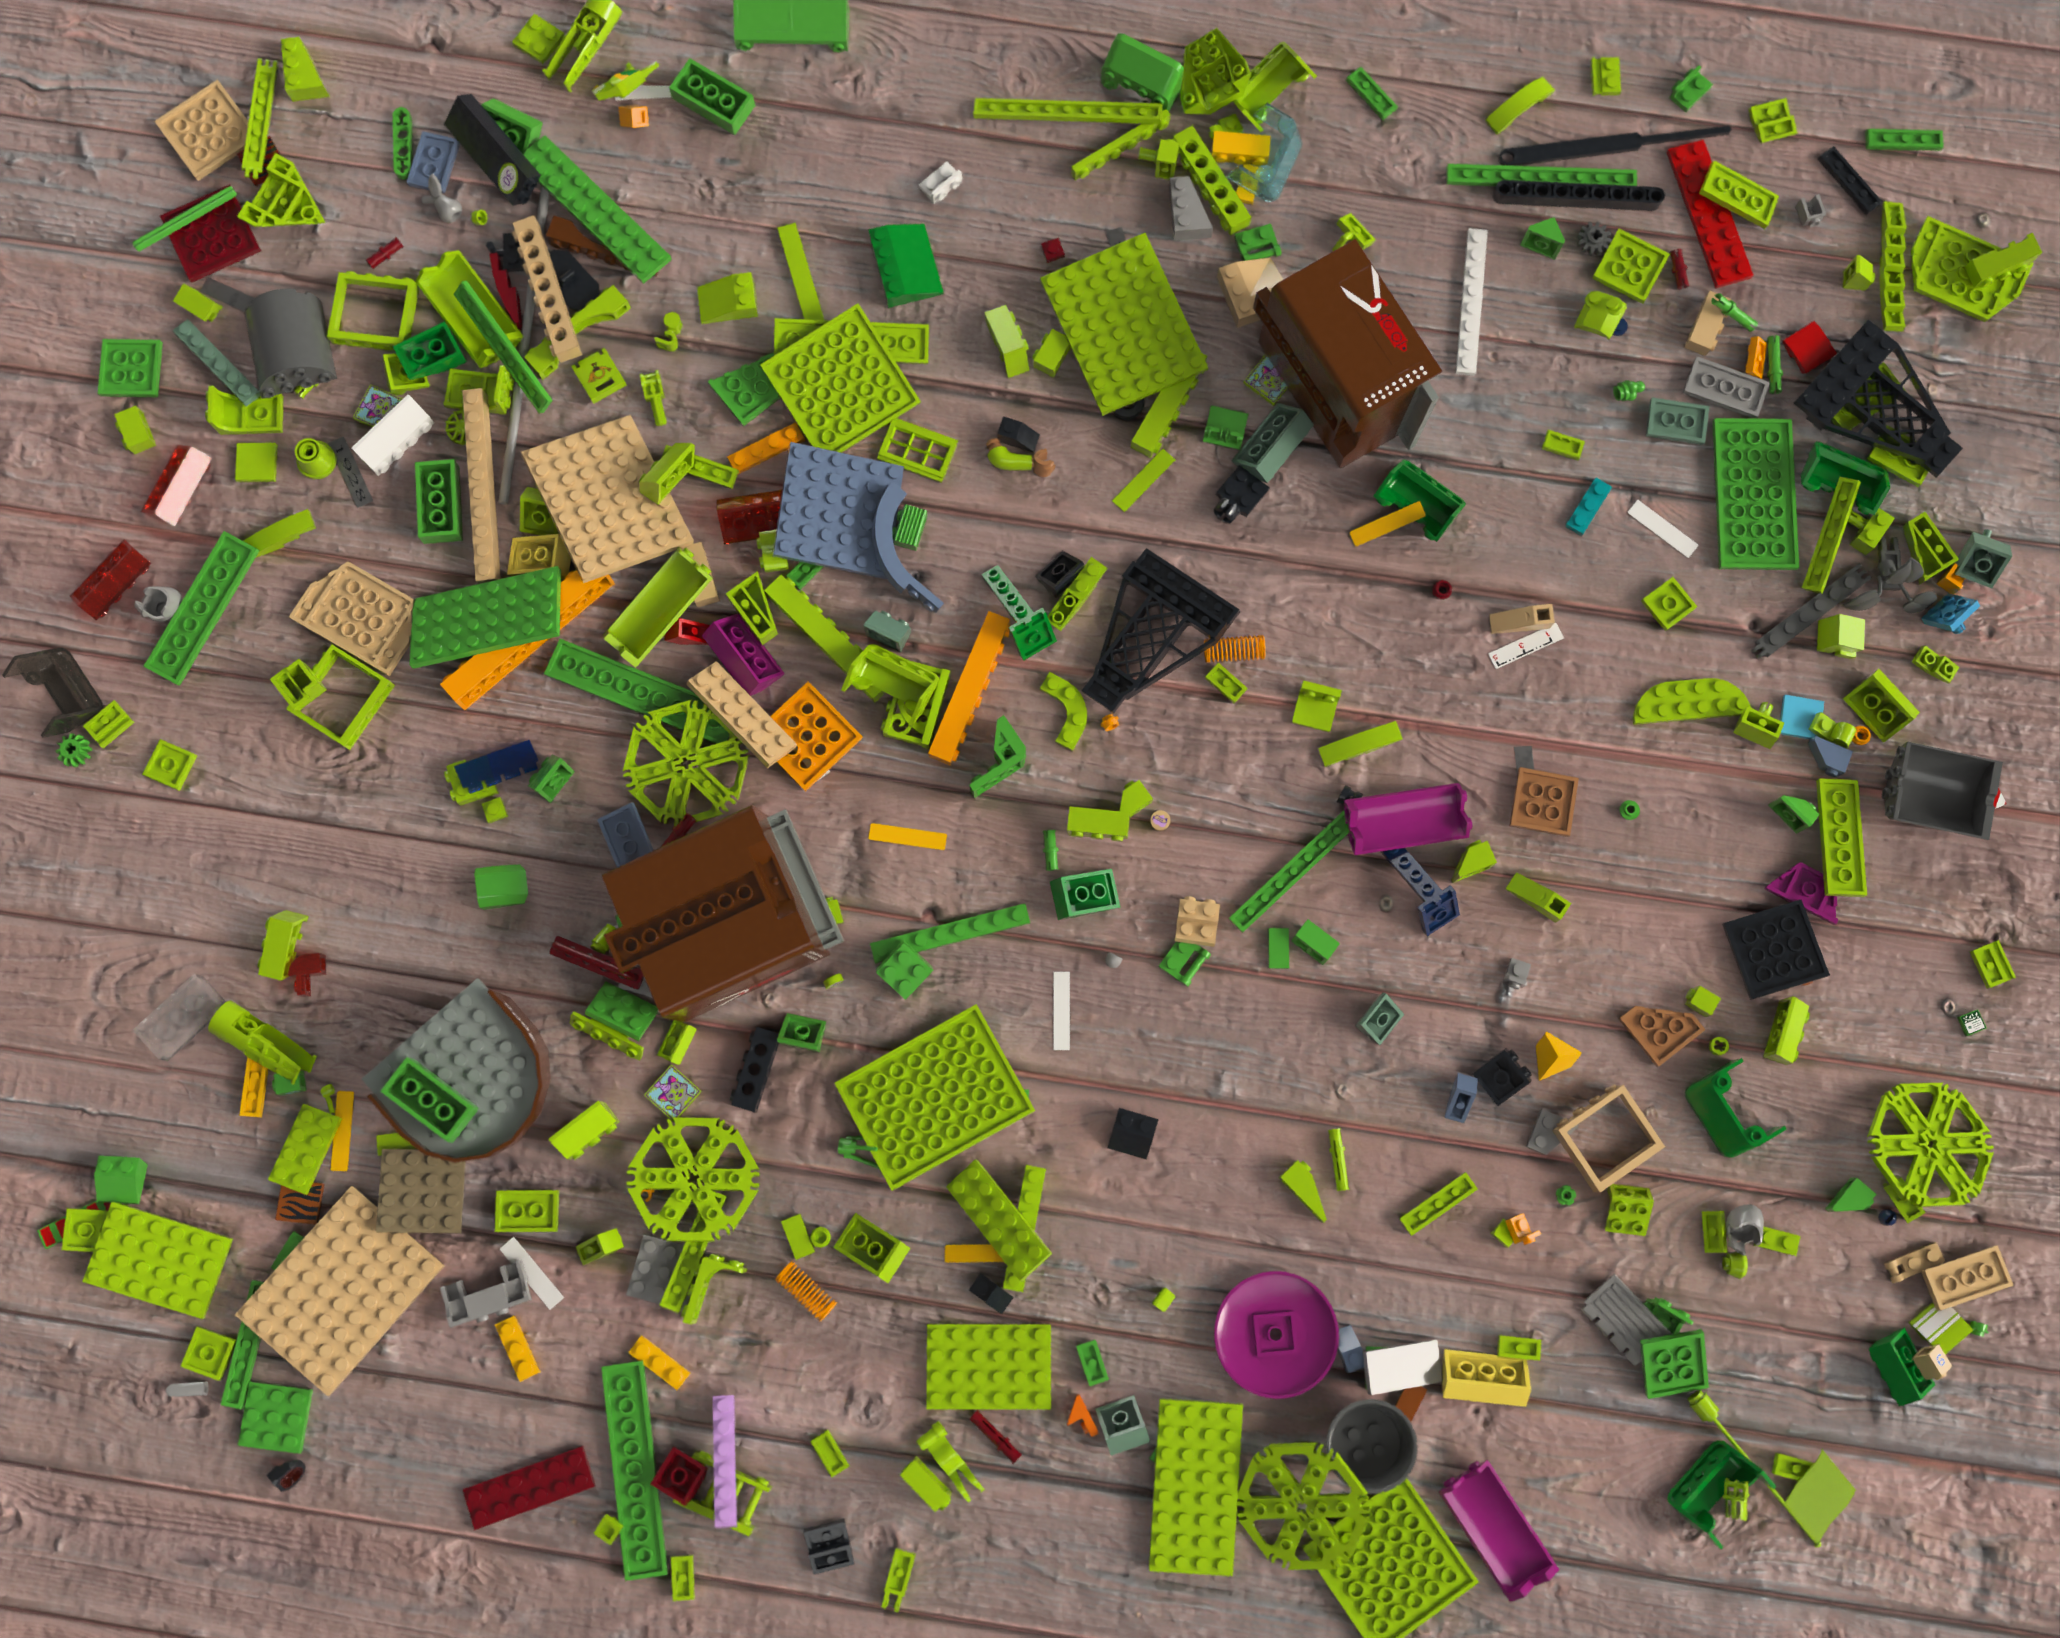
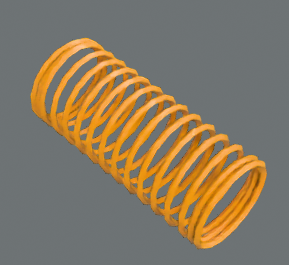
(1261, 652)
(783, 1276)

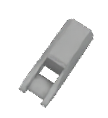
(187, 1389)

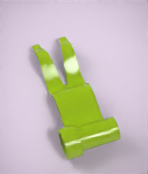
(947, 1457)

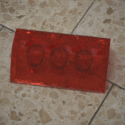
(176, 485)
(747, 515)
(110, 580)

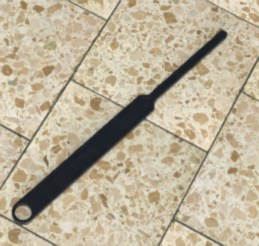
(1600, 146)

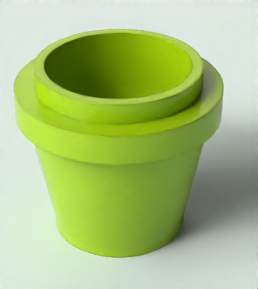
(318, 464)

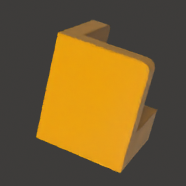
(633, 116)
(1950, 581)

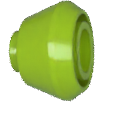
(1735, 1264)

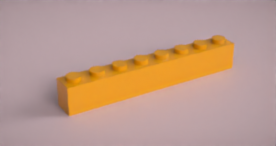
(969, 688)

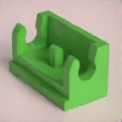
(1315, 942)

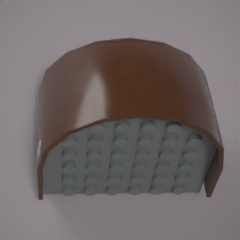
(487, 1055)

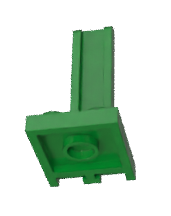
(1031, 629)

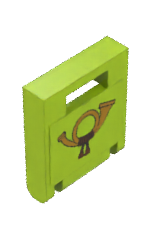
(597, 370)

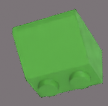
(119, 1179)

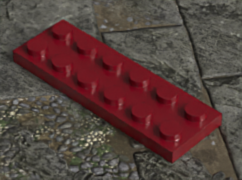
(528, 1487)

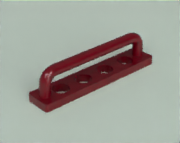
(562, 947)

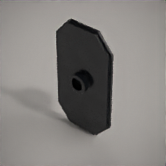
(575, 282)

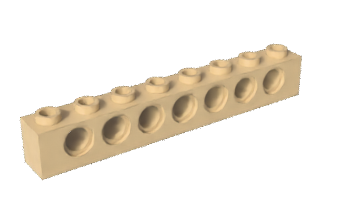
(569, 346)

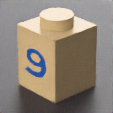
(1932, 1362)

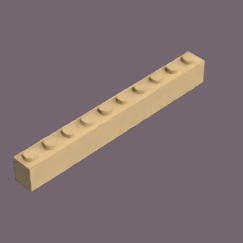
(481, 485)

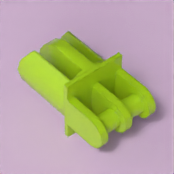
(1734, 1500)

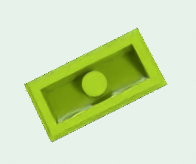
(676, 1042)

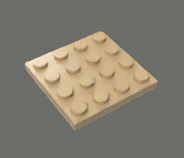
(205, 129)

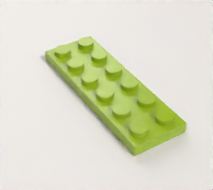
(1841, 837)
(998, 1220)

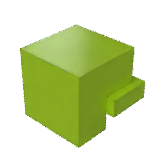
(1841, 635)
(298, 684)

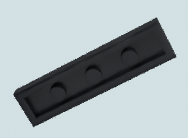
(1850, 180)

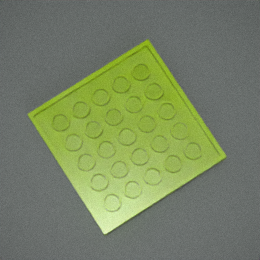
(840, 382)
(1400, 1566)

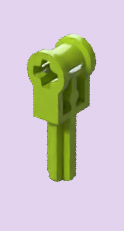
(653, 393)

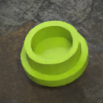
(820, 1237)

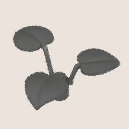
(1907, 573)

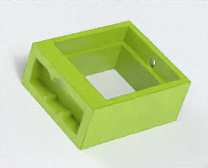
(926, 1484)

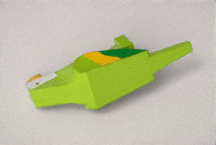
(623, 83)

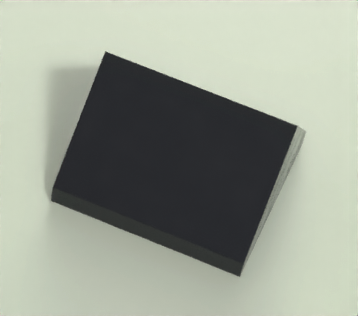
(1060, 573)

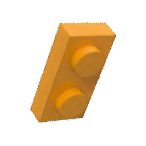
(1756, 357)

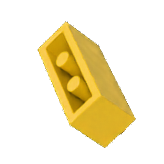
(1241, 148)

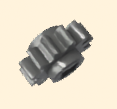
(1601, 238)

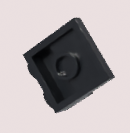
(1503, 1076)

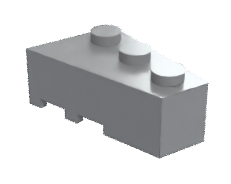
(1187, 211)

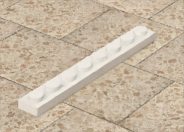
(1471, 302)

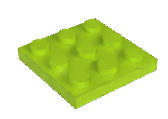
(1630, 266)

